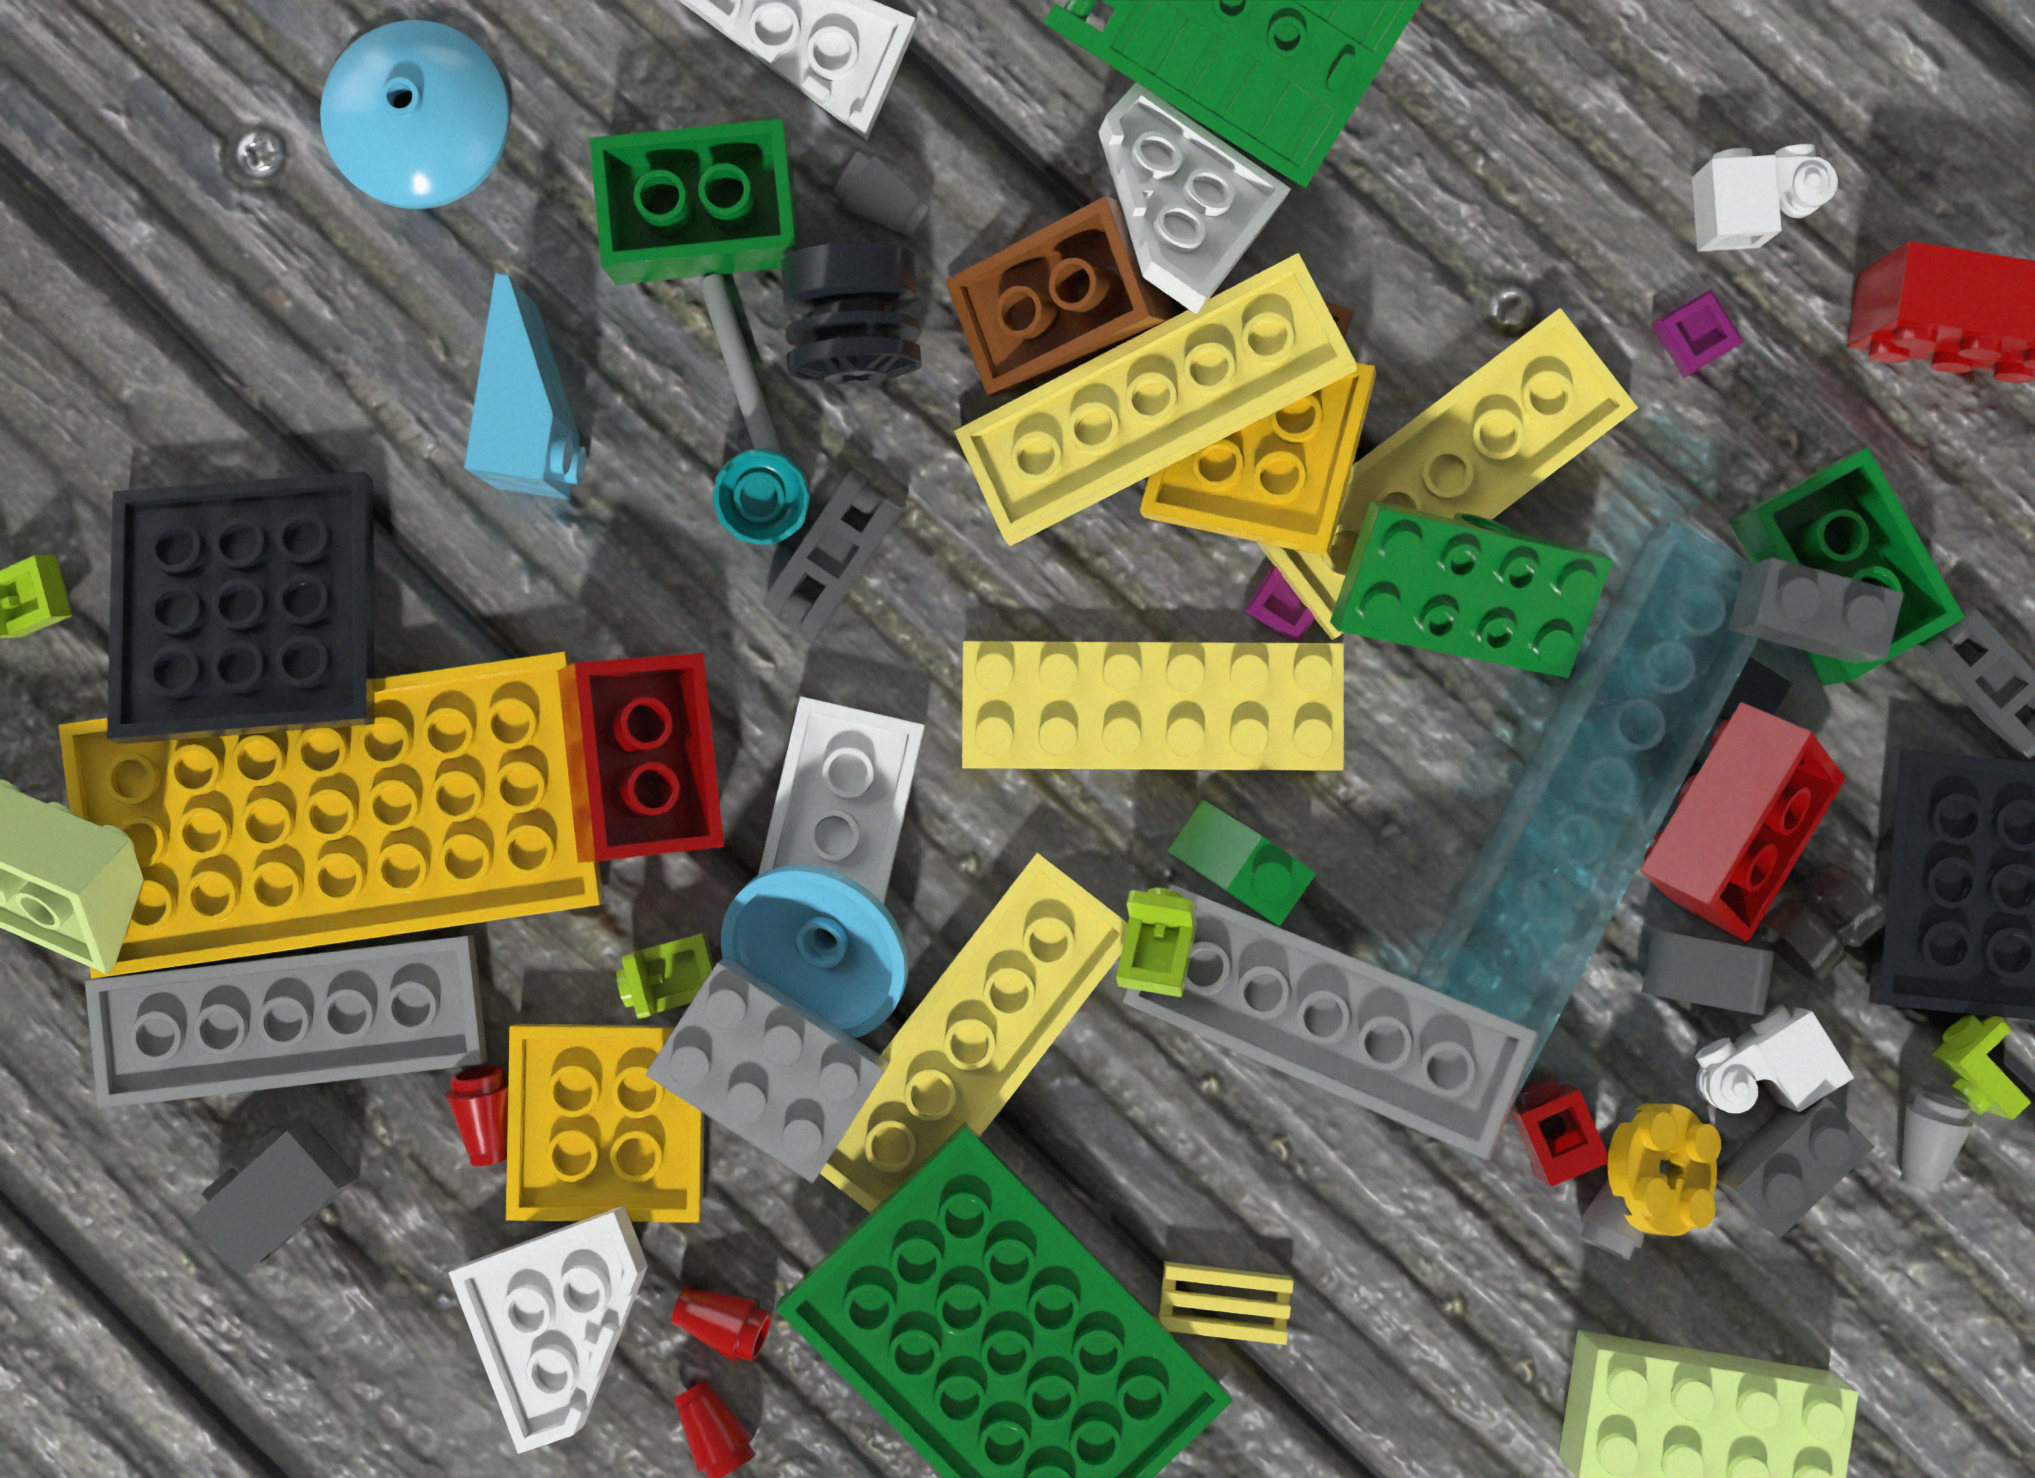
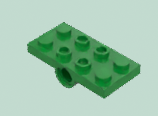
(1470, 589)

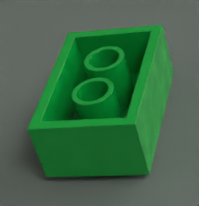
(695, 201)
(1853, 528)

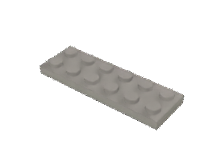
(285, 1021)
(1347, 1027)

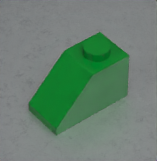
(1241, 862)

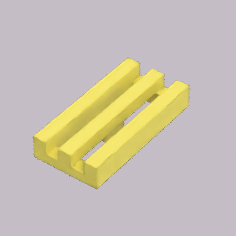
(1225, 1328)

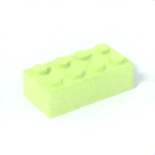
(1700, 1414)

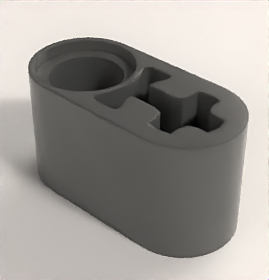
(1707, 972)

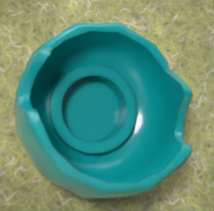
(761, 496)

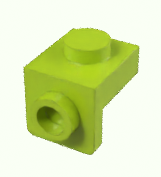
(32, 596)
(1157, 942)
(665, 974)
(1975, 1074)

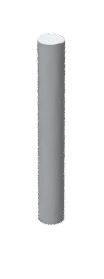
(738, 362)

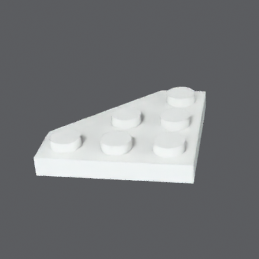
(1184, 196)
(551, 1320)

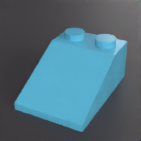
(521, 414)

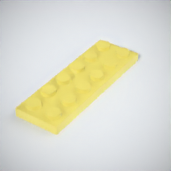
(1155, 400)
(1472, 448)
(1153, 706)
(979, 1028)

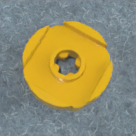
(1686, 1193)

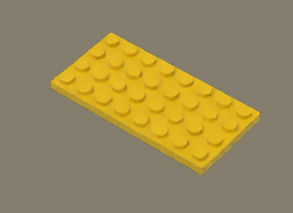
(345, 831)

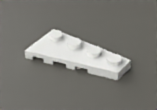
(827, 49)

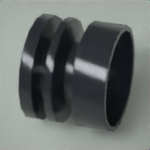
(851, 304)

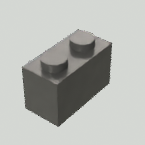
(1816, 611)
(1792, 1164)
(273, 1197)

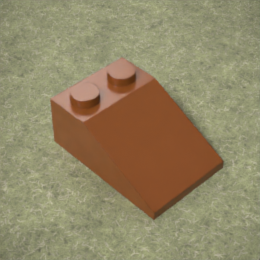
(1056, 299)

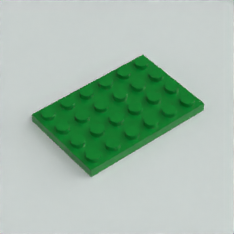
(999, 1332)

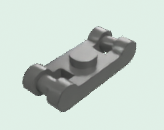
(834, 554)
(1990, 683)

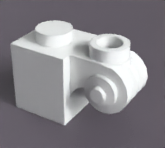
(1742, 194)
(1782, 1050)

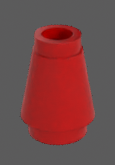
(481, 1113)
(723, 1322)
(713, 1431)

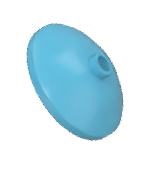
(438, 142)
(779, 936)

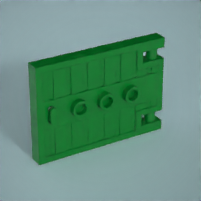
(1249, 64)

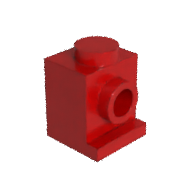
(1576, 1143)

